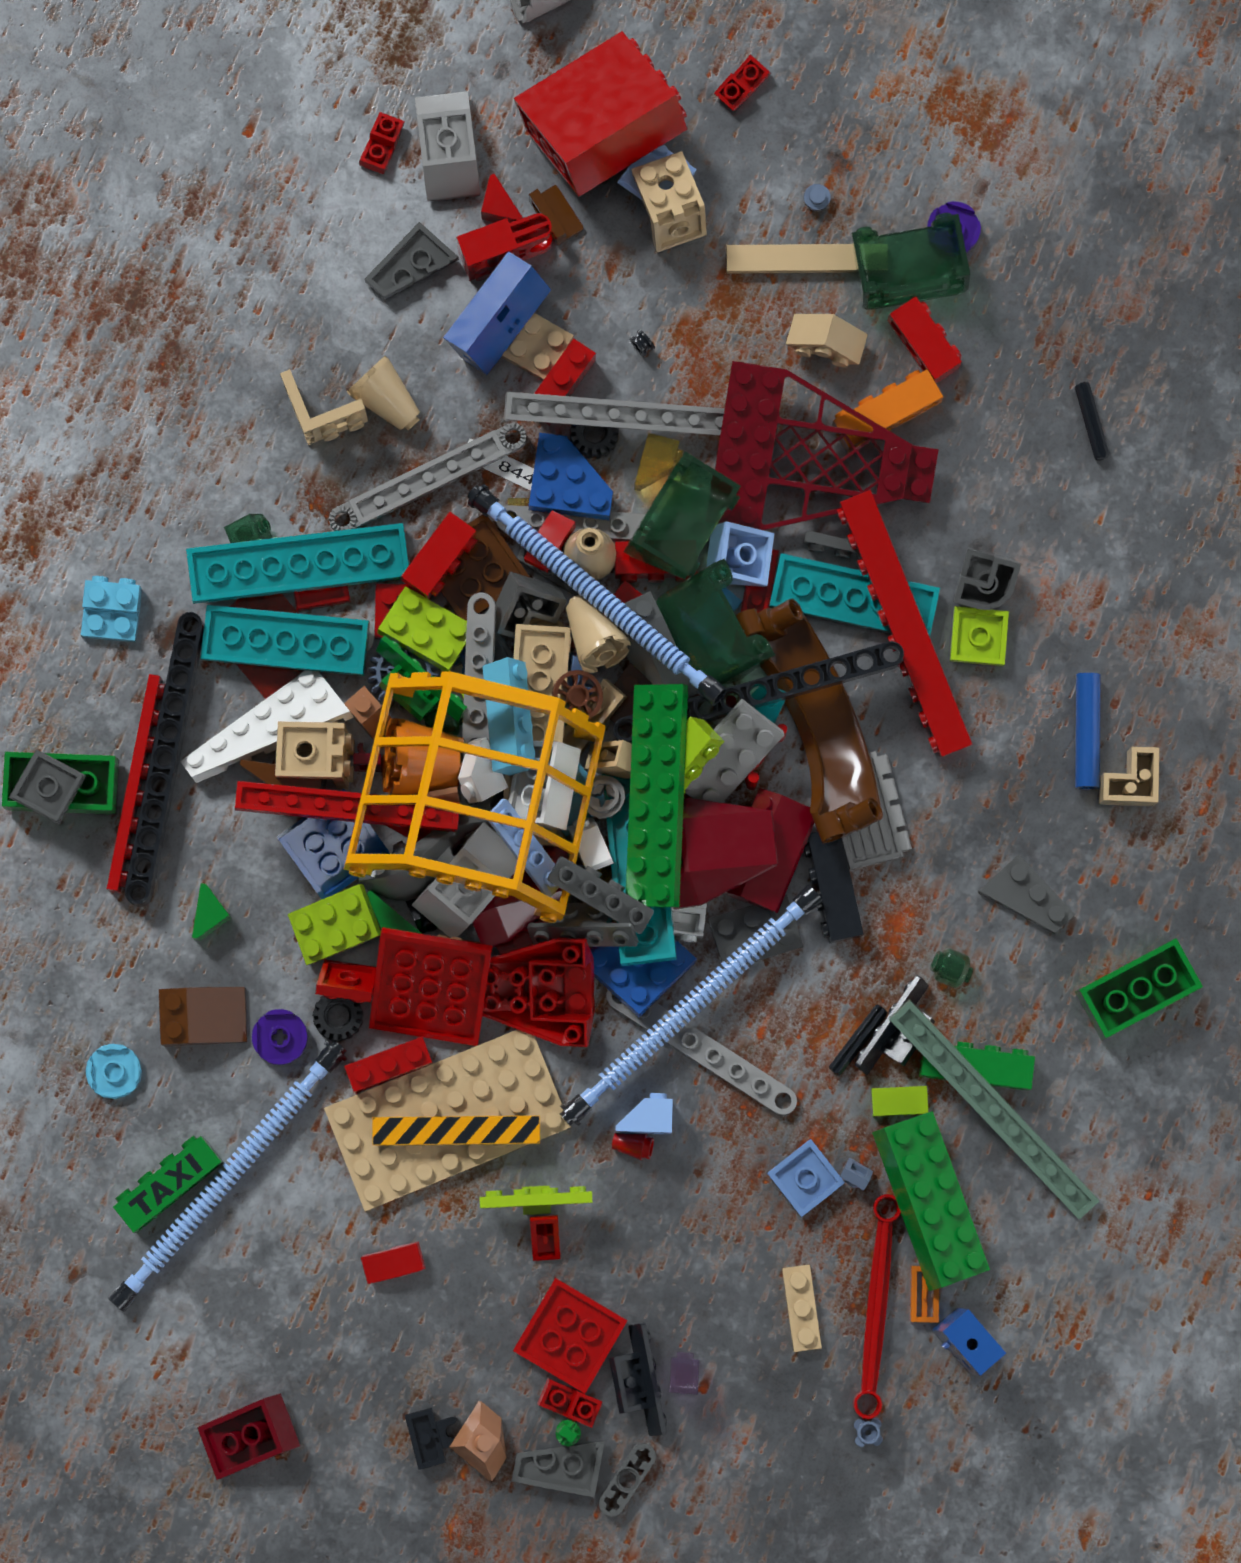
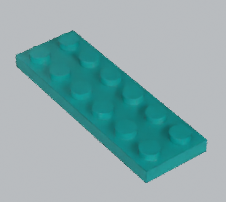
(840, 593)
(285, 640)

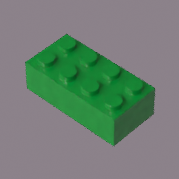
(95, 795)
(1138, 989)

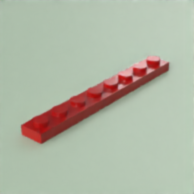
(134, 794)
(334, 806)

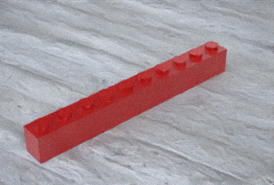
(904, 622)

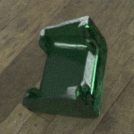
(911, 263)
(683, 517)
(709, 629)

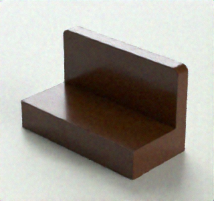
(562, 217)

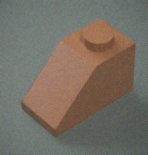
(366, 711)

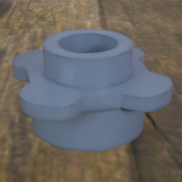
(861, 1427)

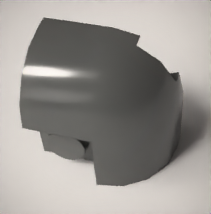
(986, 580)

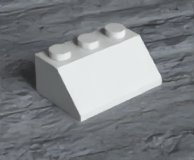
(555, 797)

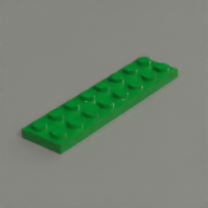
(657, 794)

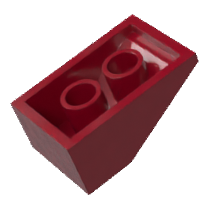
(248, 1436)

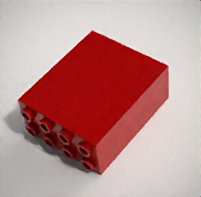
(601, 113)

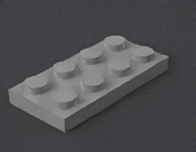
(747, 741)

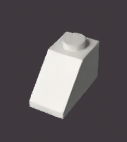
(477, 778)
(592, 847)

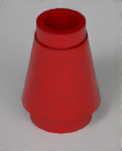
(634, 1144)

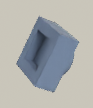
(856, 1174)

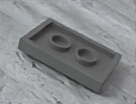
(737, 926)

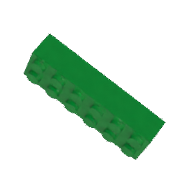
(931, 1201)

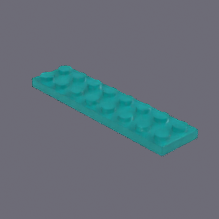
(297, 563)
(658, 937)

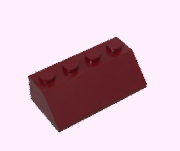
(792, 830)

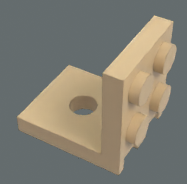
(674, 213)
(329, 424)
(329, 756)

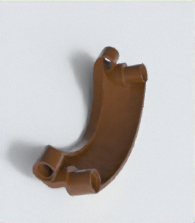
(838, 759)

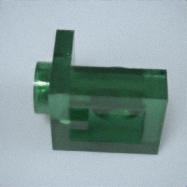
(249, 528)

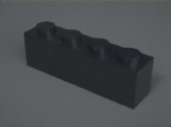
(835, 888)

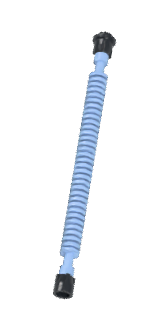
(596, 594)
(327, 1060)
(581, 1104)

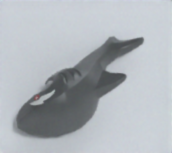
(434, 846)

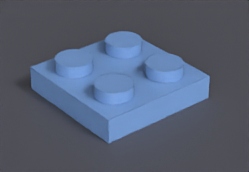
(805, 1178)

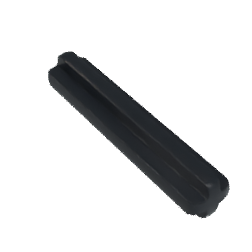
(1092, 420)
(858, 1039)

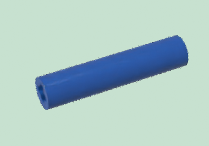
(1087, 731)

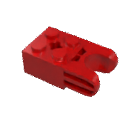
(487, 246)

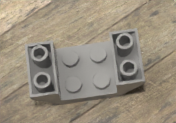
(447, 146)
(455, 907)

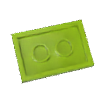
(425, 629)
(334, 924)

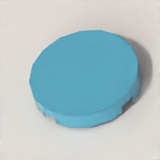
(113, 1071)

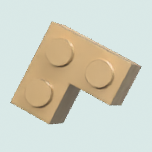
(827, 337)
(1139, 783)

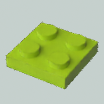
(979, 636)

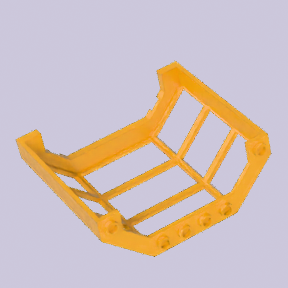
(473, 880)

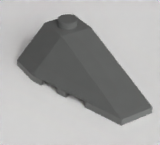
(643, 660)

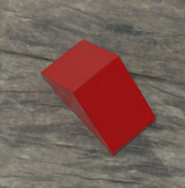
(497, 203)
(545, 1237)

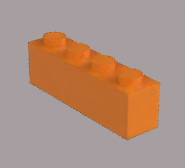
(892, 407)

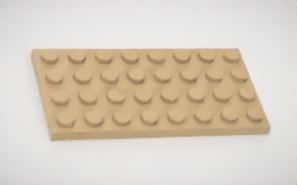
(486, 1080)

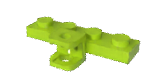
(536, 1199)

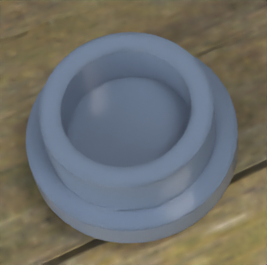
(817, 197)

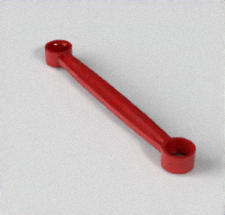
(876, 1307)

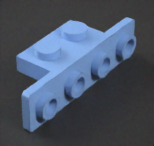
(538, 861)

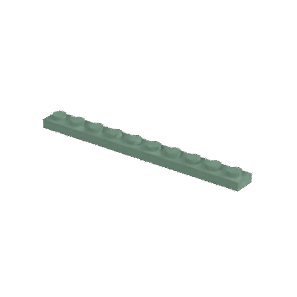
(994, 1109)

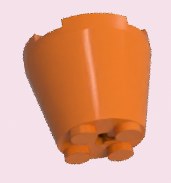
(405, 765)

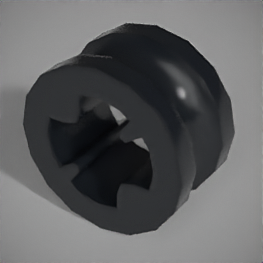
(642, 343)

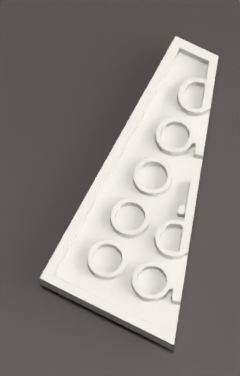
(301, 700)

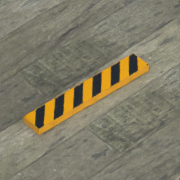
(455, 1130)

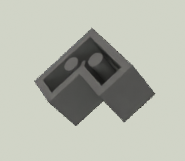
(524, 599)

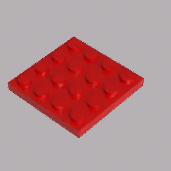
(430, 986)

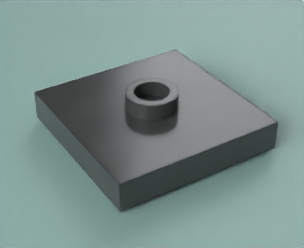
(47, 786)

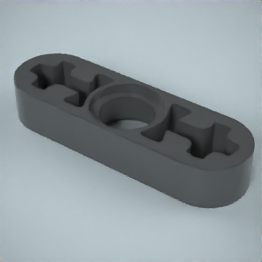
(622, 1502)

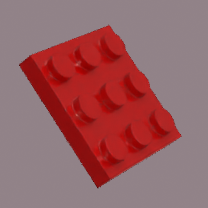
(570, 1335)

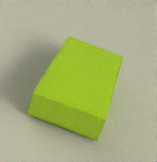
(899, 1101)

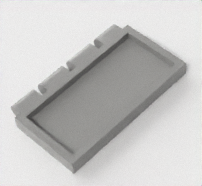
(880, 840)

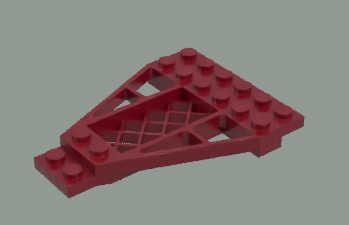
(750, 436)

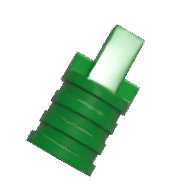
(568, 1432)

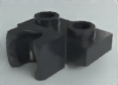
(429, 1437)

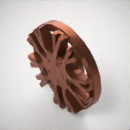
(578, 694)

